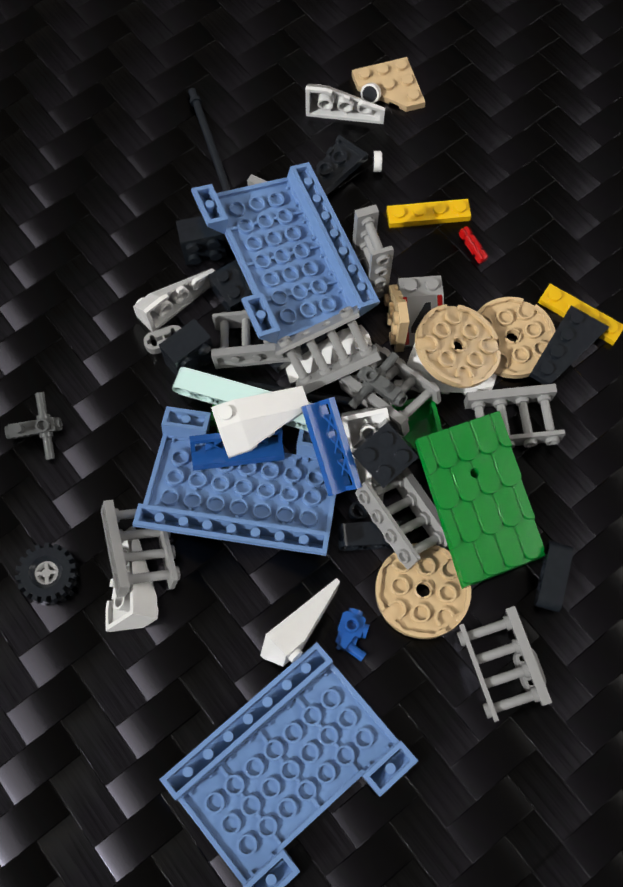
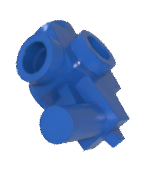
(350, 629)

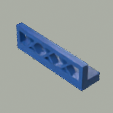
(329, 446)
(215, 456)

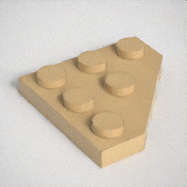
(395, 81)
(397, 317)

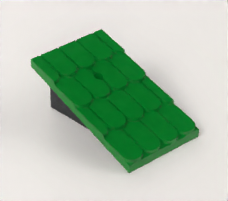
(480, 498)

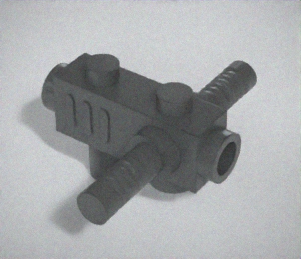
(375, 381)
(43, 426)

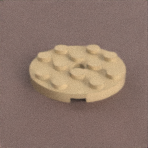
(530, 326)
(436, 346)
(417, 615)

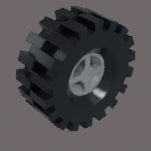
(39, 567)

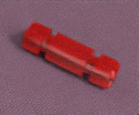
(473, 245)

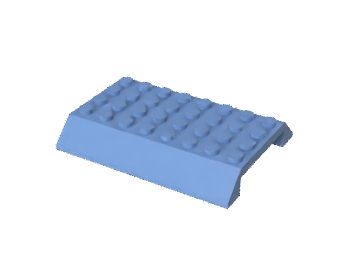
(288, 252)
(252, 504)
(283, 766)

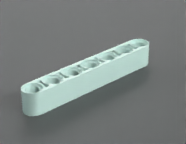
(219, 390)

